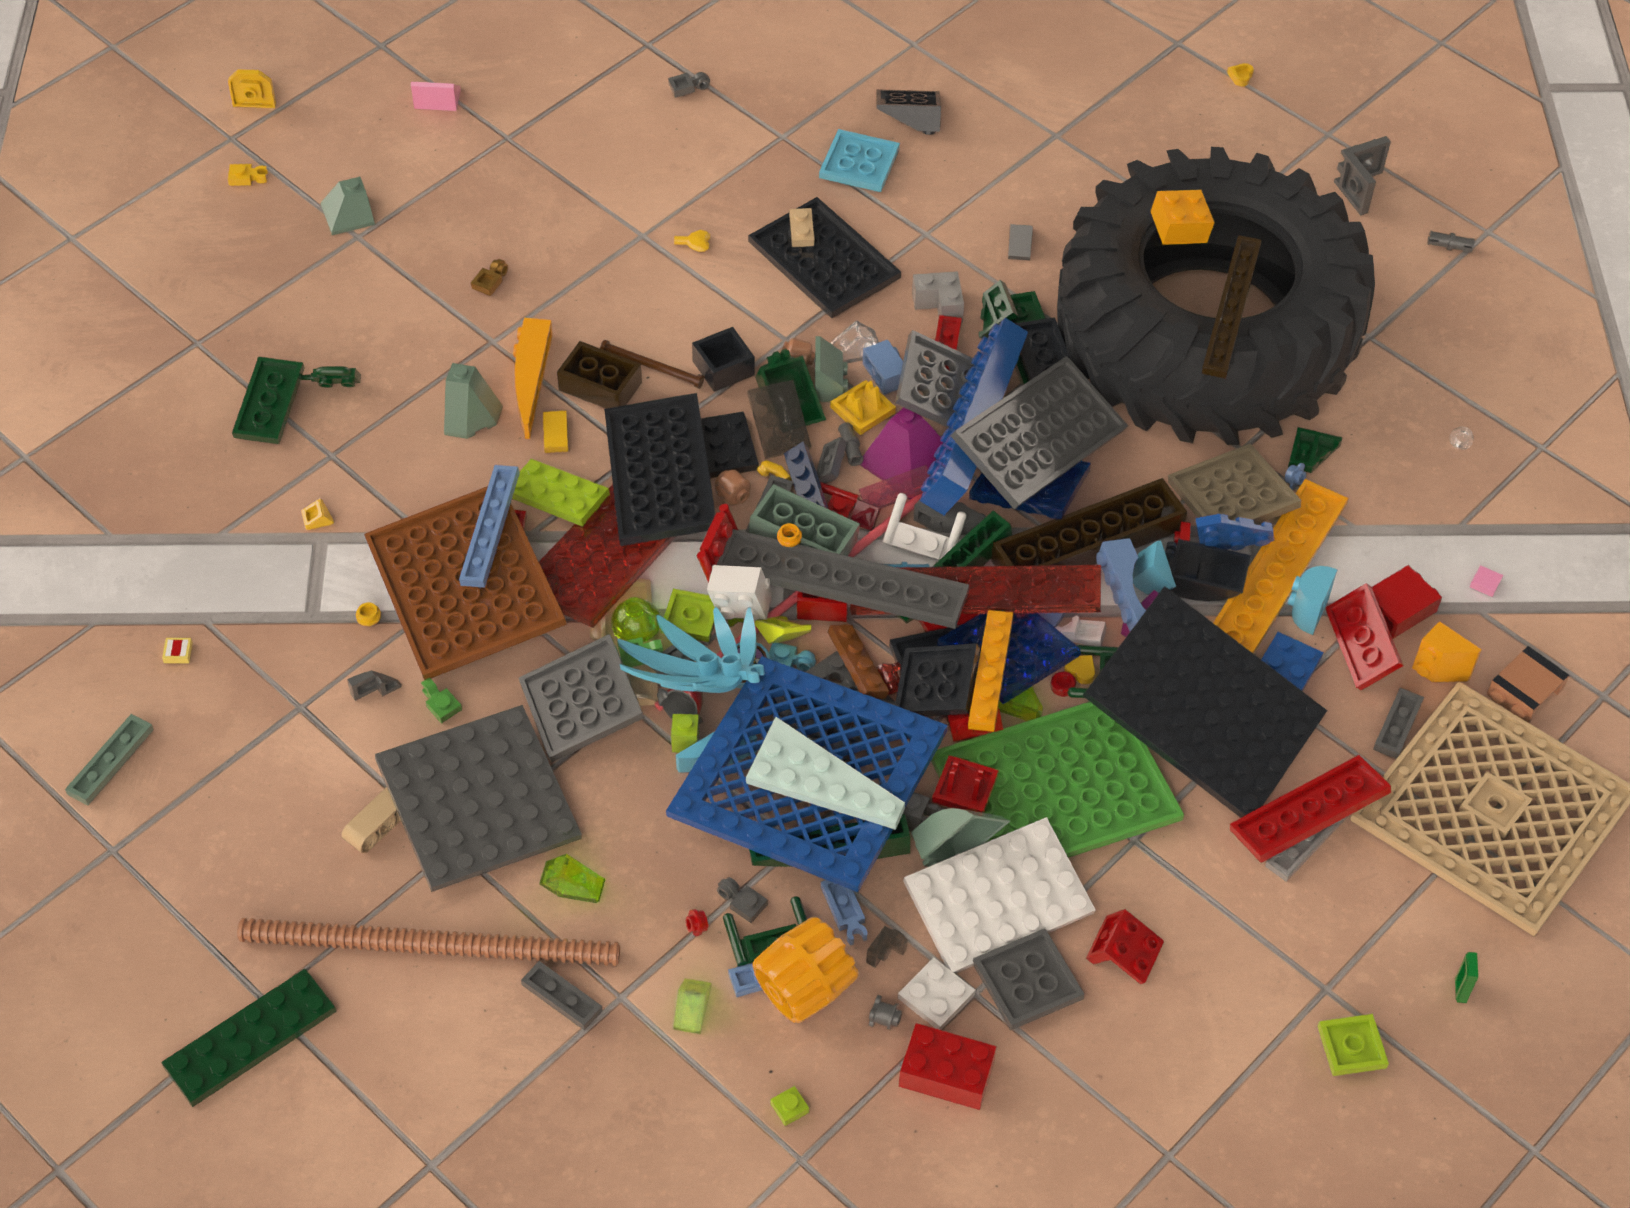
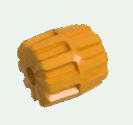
(805, 970)

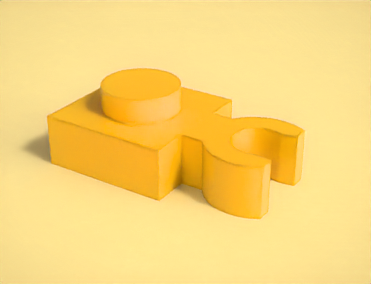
(244, 174)

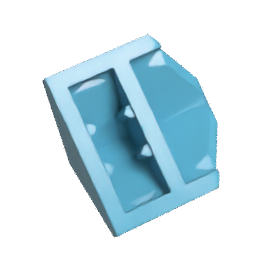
(1152, 570)

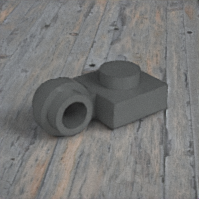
(684, 85)
(746, 903)

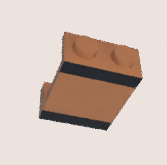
(1527, 683)

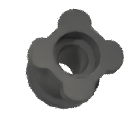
(885, 1014)

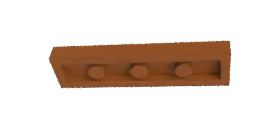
(858, 661)

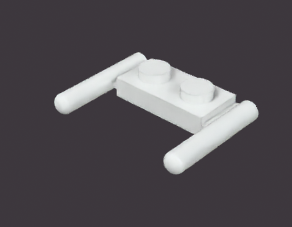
(918, 539)

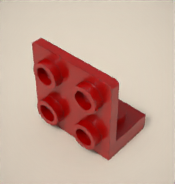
(1127, 945)

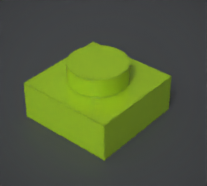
(789, 1106)

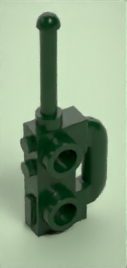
(330, 375)

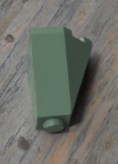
(468, 402)

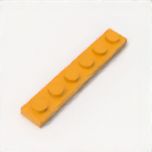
(990, 671)

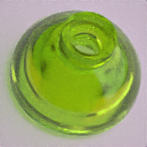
(635, 619)

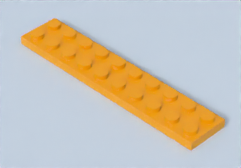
(1277, 564)

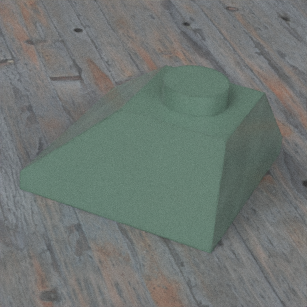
(347, 207)

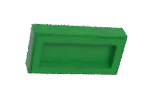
(1466, 977)

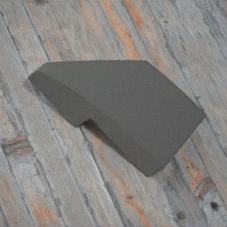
(371, 681)

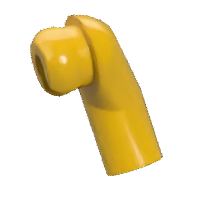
(770, 467)

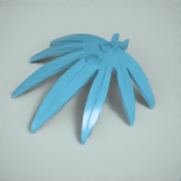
(711, 672)

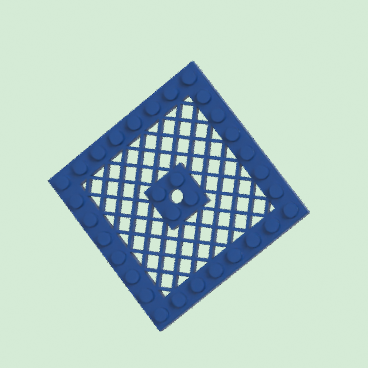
(782, 845)

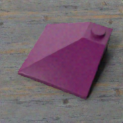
(902, 446)

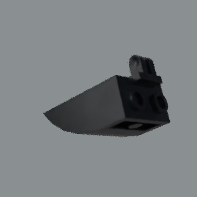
(1206, 571)

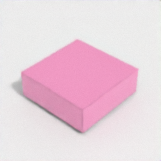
(1486, 581)

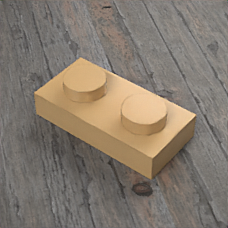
(801, 227)

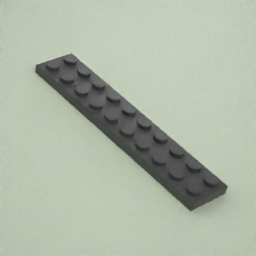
(849, 579)

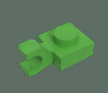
(630, 661)
(441, 704)

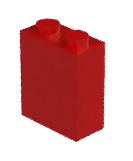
(1405, 600)

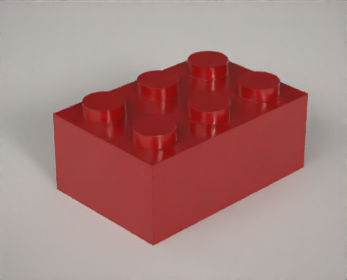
(947, 1066)

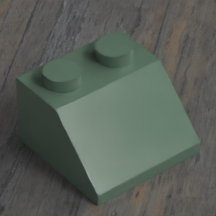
(829, 371)

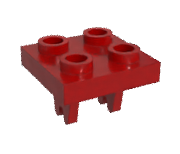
(965, 785)

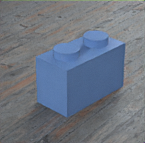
(883, 365)

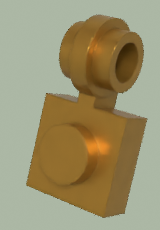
(488, 280)

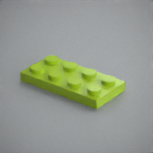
(558, 492)

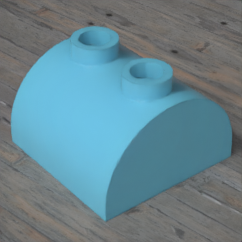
(1311, 596)

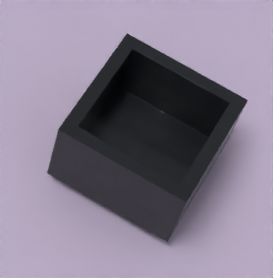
(723, 359)

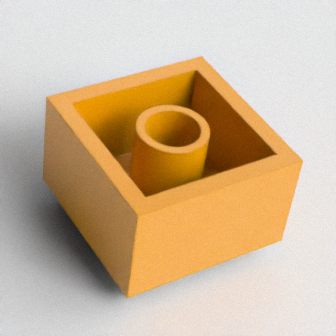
(1182, 217)

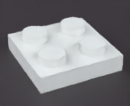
(936, 994)

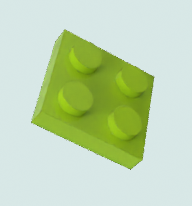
(691, 613)
(1352, 1044)

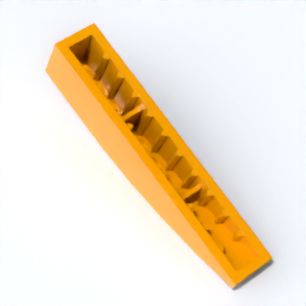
(530, 365)

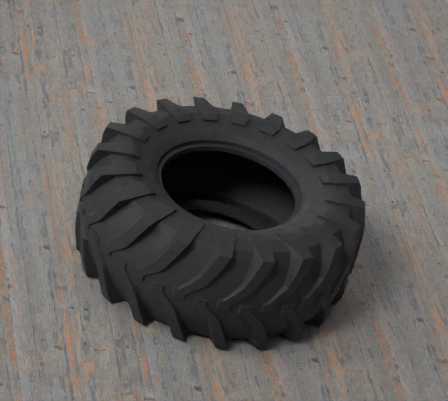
(1153, 352)

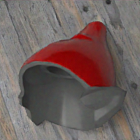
(680, 702)

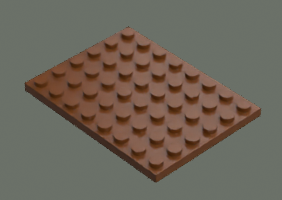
(453, 622)

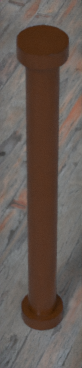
(697, 380)

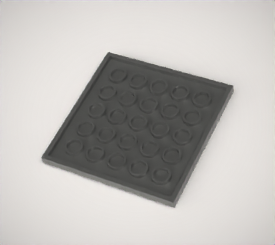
(477, 797)

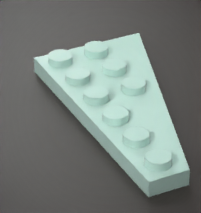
(805, 771)

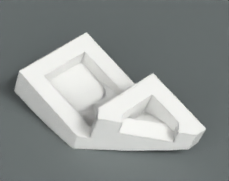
(1084, 631)

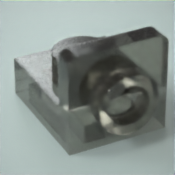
(881, 947)

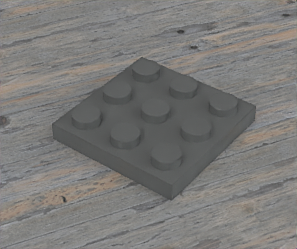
(1028, 979)

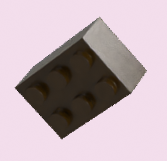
(599, 376)

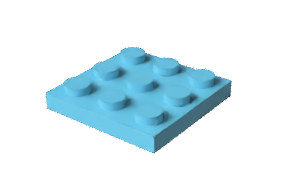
(859, 160)

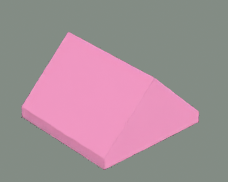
(435, 96)

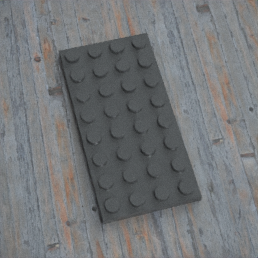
(1039, 432)

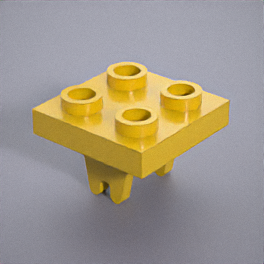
(863, 406)

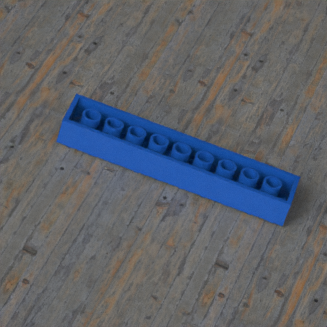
(985, 387)

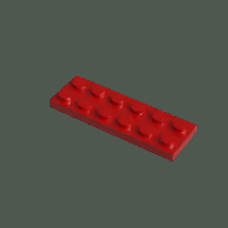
(1310, 808)

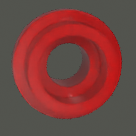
(696, 922)

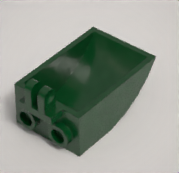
(783, 368)

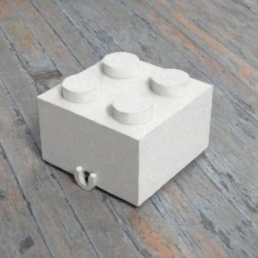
(738, 588)

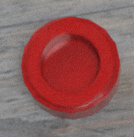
(1062, 682)

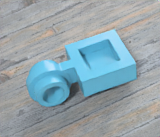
(787, 655)

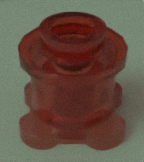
(890, 676)

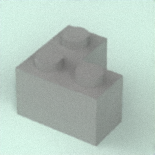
(939, 292)

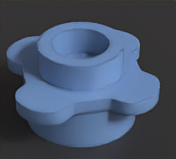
(1295, 475)

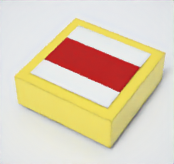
(177, 650)

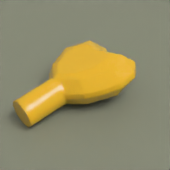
(696, 240)

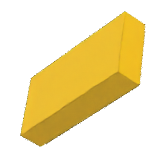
(555, 431)

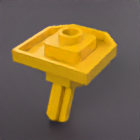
(251, 89)

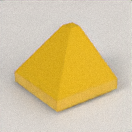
(316, 515)

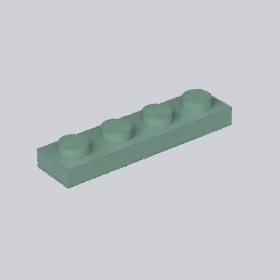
(109, 759)

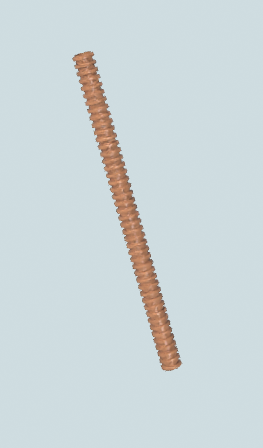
(427, 941)

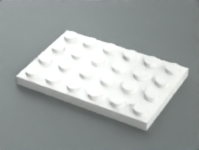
(998, 894)

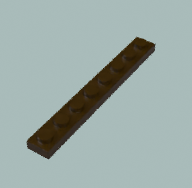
(1231, 307)

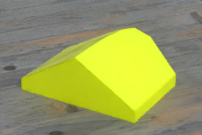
(780, 629)

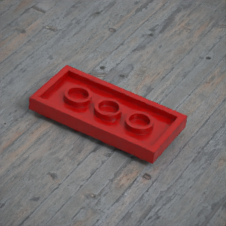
(1363, 636)

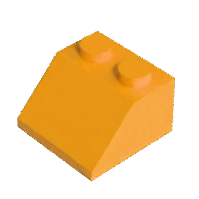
(1445, 656)

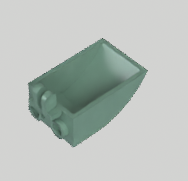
(953, 833)

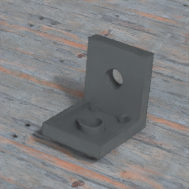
(1357, 170)

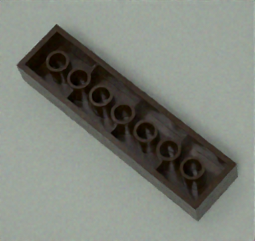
(1137, 514)

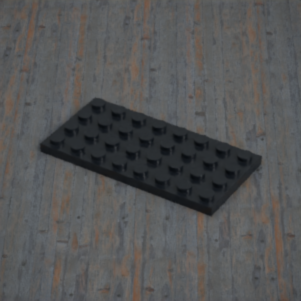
(659, 469)

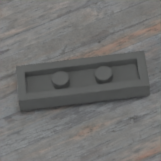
(1398, 723)
(561, 995)

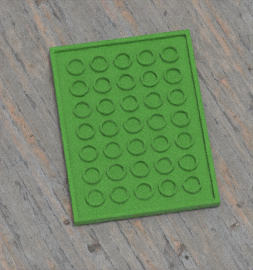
(1077, 772)

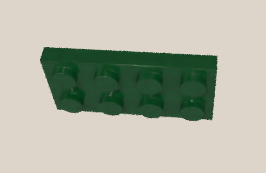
(268, 400)

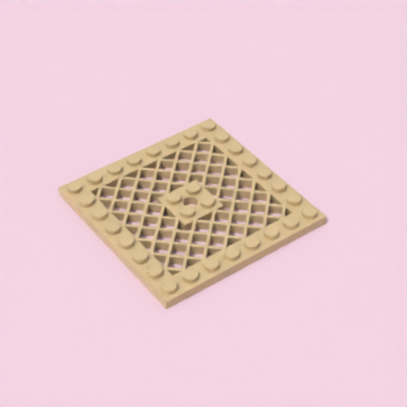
(1466, 708)

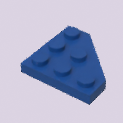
(1230, 534)

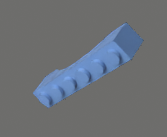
(1118, 563)

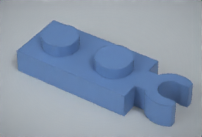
(845, 910)

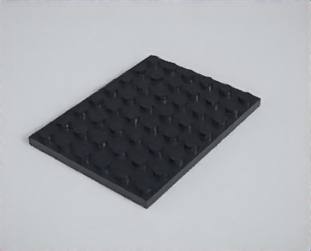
(1205, 704)

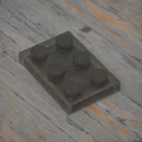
(778, 418)

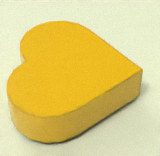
(1241, 74)
(1082, 669)

